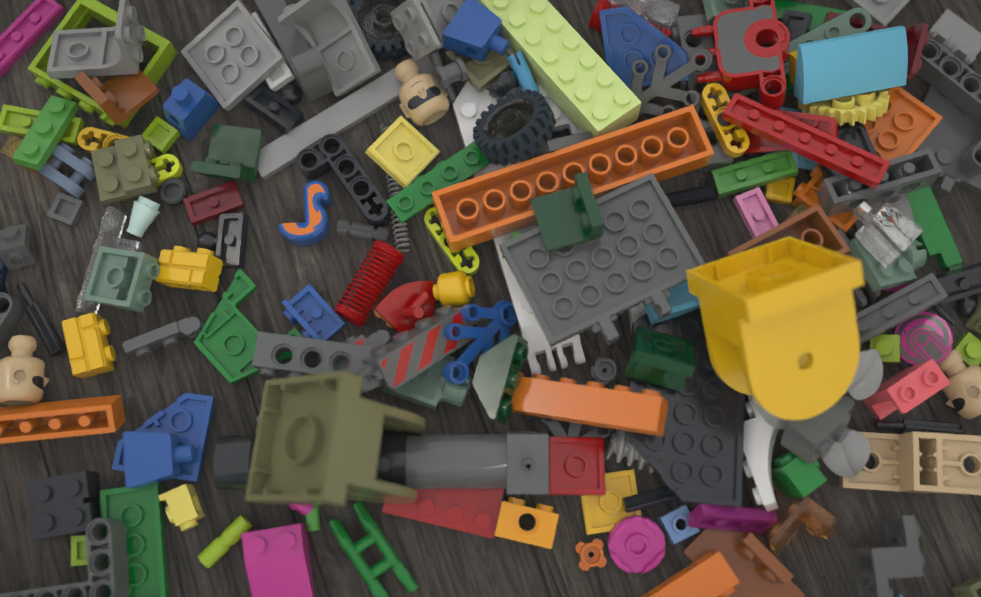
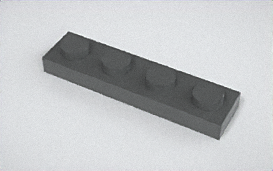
(899, 307)

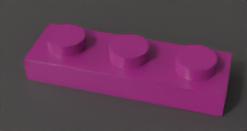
(731, 518)

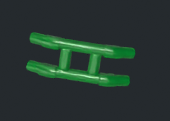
(375, 536)

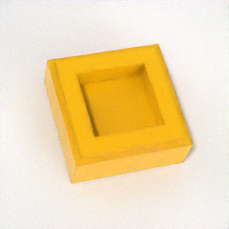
(780, 191)

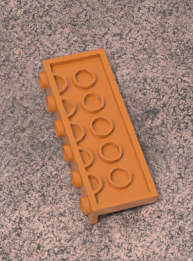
(892, 136)

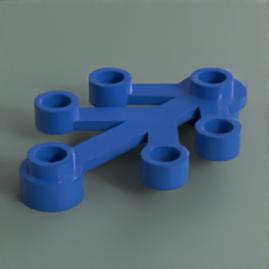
(483, 336)

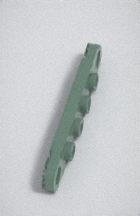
(834, 28)

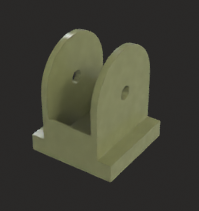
(323, 443)

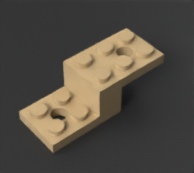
(920, 464)

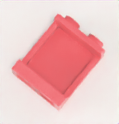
(906, 389)

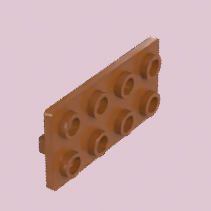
(752, 563)

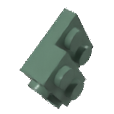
(122, 279)

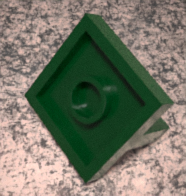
(660, 359)

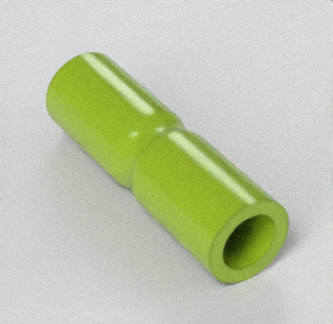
(221, 544)

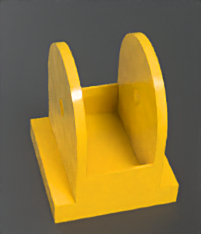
(782, 324)

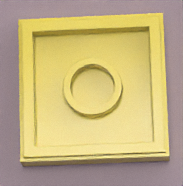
(402, 152)

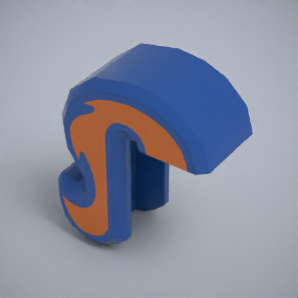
(316, 219)

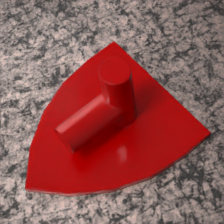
(407, 305)

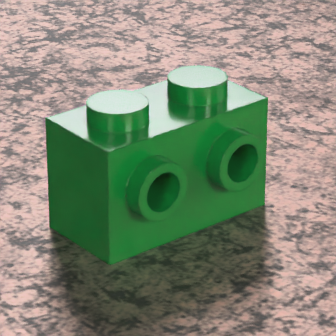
(795, 476)

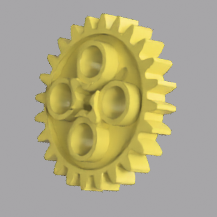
(851, 108)

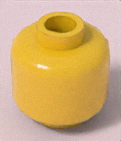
(454, 289)

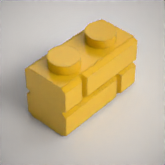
(189, 269)
(88, 345)

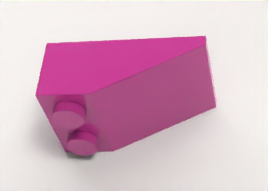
(278, 562)

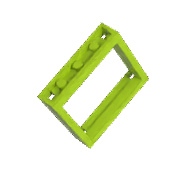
(78, 18)

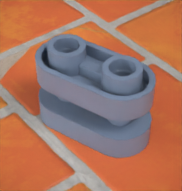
(83, 169)

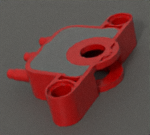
(738, 53)

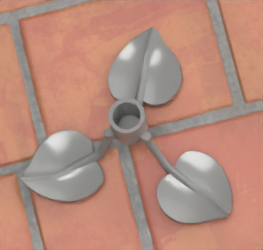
(854, 451)

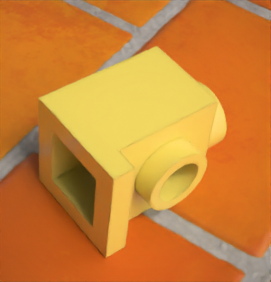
(183, 506)

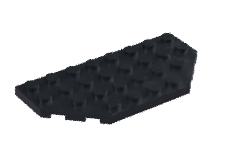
(703, 425)

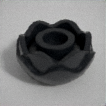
(503, 85)

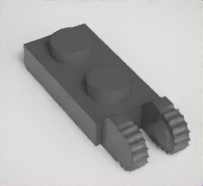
(164, 336)

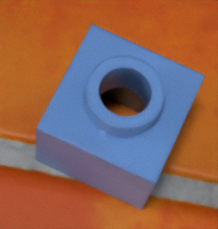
(668, 524)

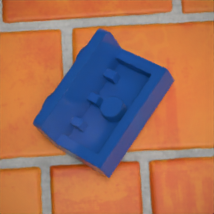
(313, 314)

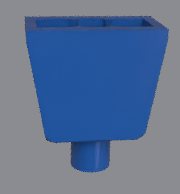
(475, 32)
(189, 108)
(153, 457)

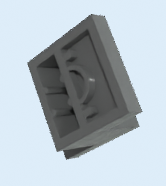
(895, 559)

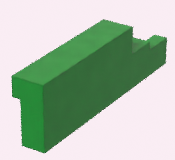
(936, 235)

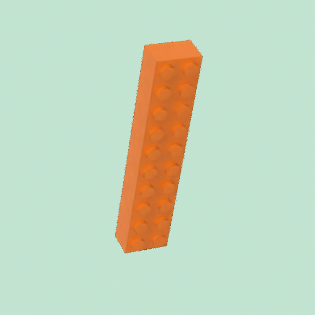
(502, 199)

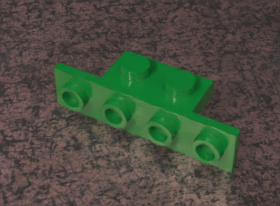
(444, 174)

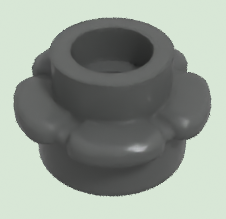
(609, 365)

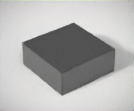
(66, 209)

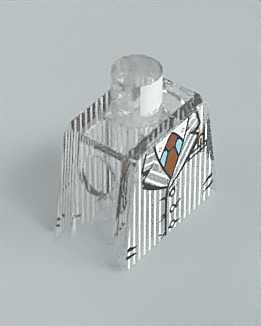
(885, 232)

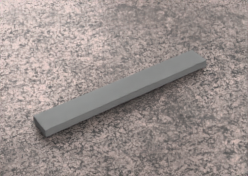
(334, 120)

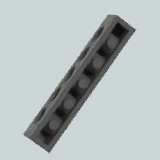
(682, 35)

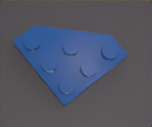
(633, 38)
(190, 420)

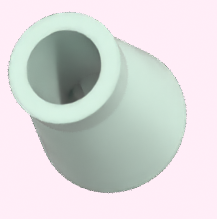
(142, 215)

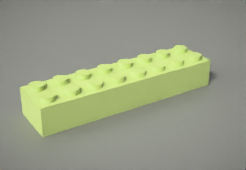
(566, 66)

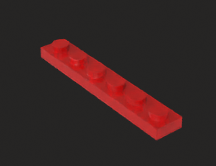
(806, 140)

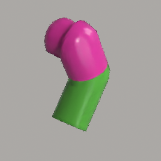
(311, 514)

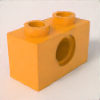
(543, 530)

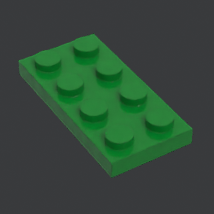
(145, 537)

